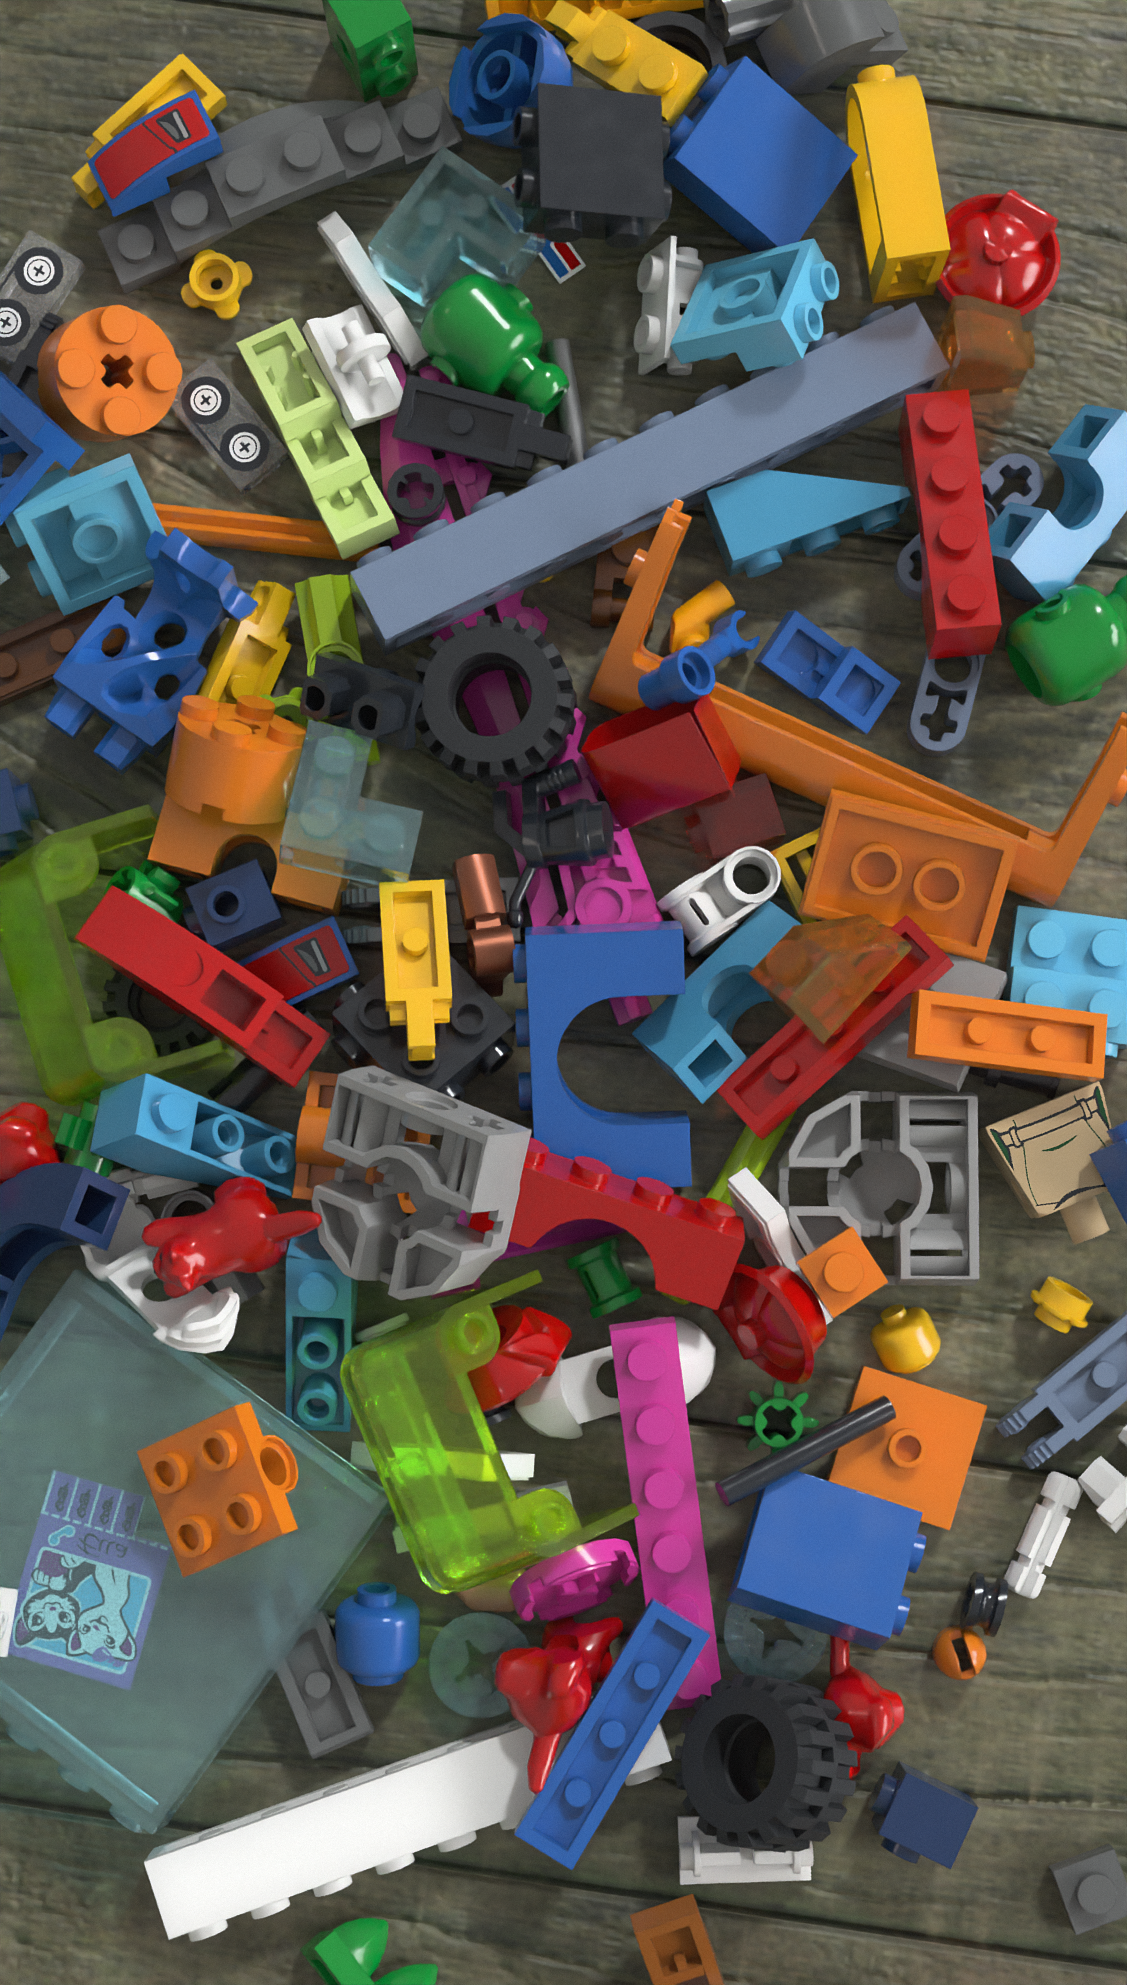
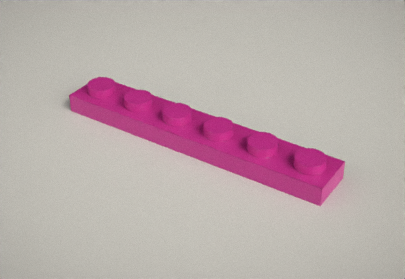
(664, 1484)

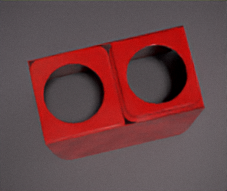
(661, 759)

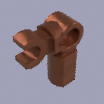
(483, 913)

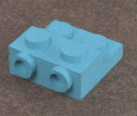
(758, 306)
(87, 532)
(1071, 965)

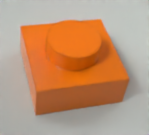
(841, 1272)

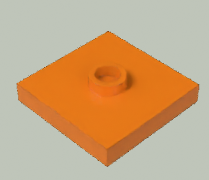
(919, 1454)

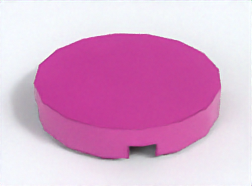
(574, 1580)

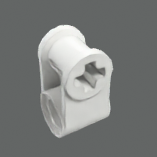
(718, 898)

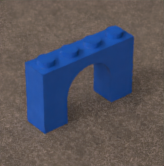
(564, 975)

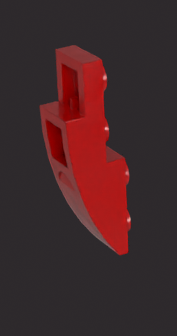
(202, 985)

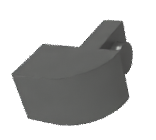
(825, 38)

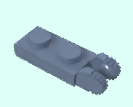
(1075, 1393)

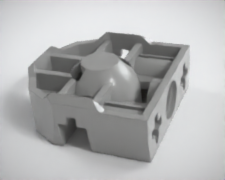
(471, 1172)
(891, 1173)

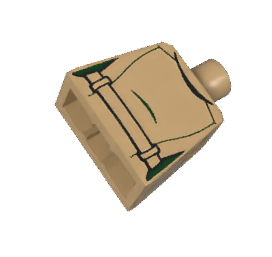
(1049, 1161)

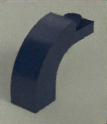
(47, 1211)

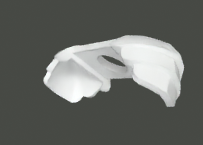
(187, 1323)
(571, 1394)

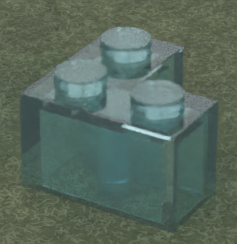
(452, 217)
(335, 827)

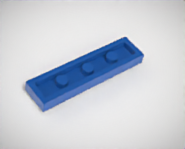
(612, 1733)

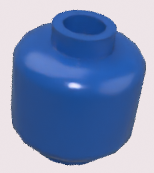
(377, 1634)

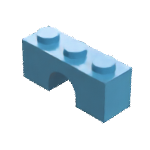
(1044, 551)
(694, 1029)

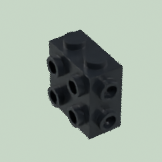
(591, 165)
(471, 1044)

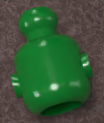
(491, 343)
(1070, 643)

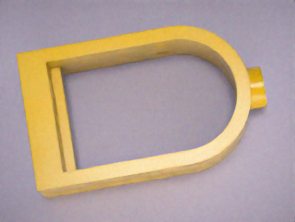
(895, 185)

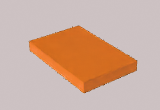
(910, 863)

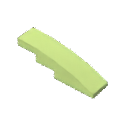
(318, 438)

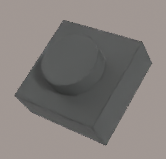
(1091, 1888)

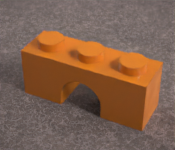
(201, 842)

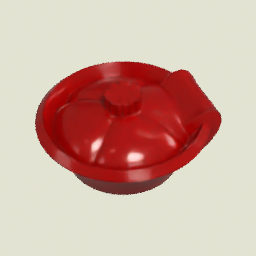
(1001, 251)
(773, 1321)
(526, 1352)

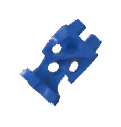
(187, 591)

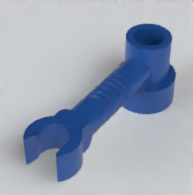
(690, 671)

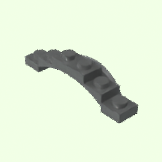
(273, 164)

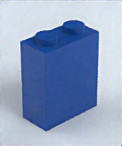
(754, 157)
(829, 1559)

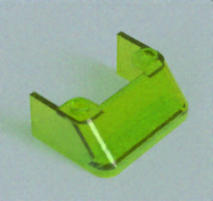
(69, 1051)
(442, 1458)

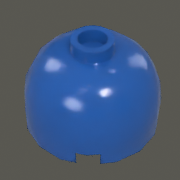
(502, 74)

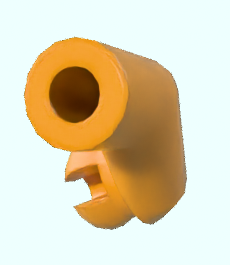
(692, 620)

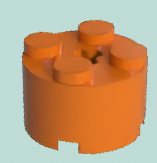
(142, 377)
(234, 759)

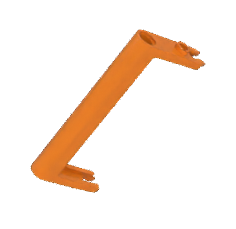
(816, 761)

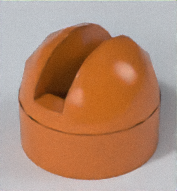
(947, 1659)

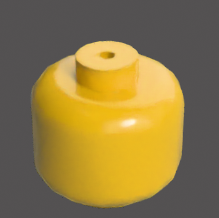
(905, 1339)

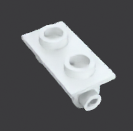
(667, 283)
(710, 1862)

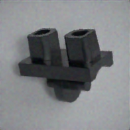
(363, 700)

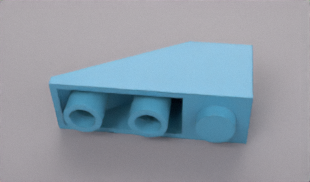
(787, 512)
(190, 1137)
(318, 1335)

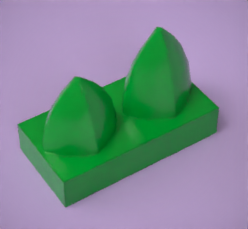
(355, 1951)

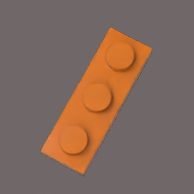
(1007, 1036)

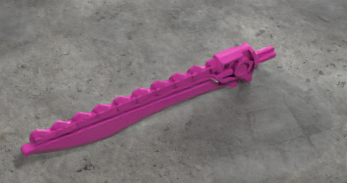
(614, 887)

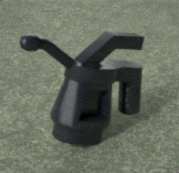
(564, 835)

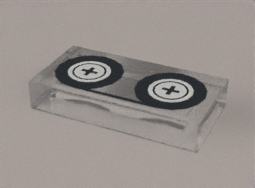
(31, 286)
(227, 427)

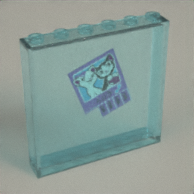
(109, 1646)

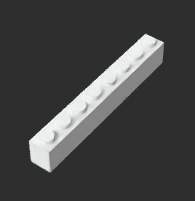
(353, 1827)

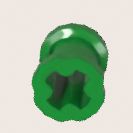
(604, 1277)

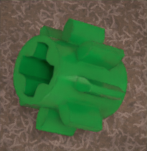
(150, 886)
(78, 1135)
(759, 1422)

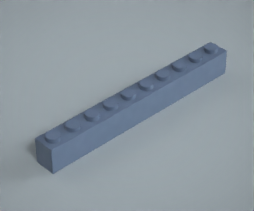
(632, 483)

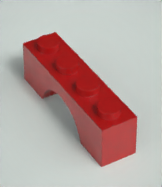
(956, 552)
(687, 1240)

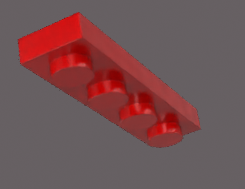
(798, 1064)

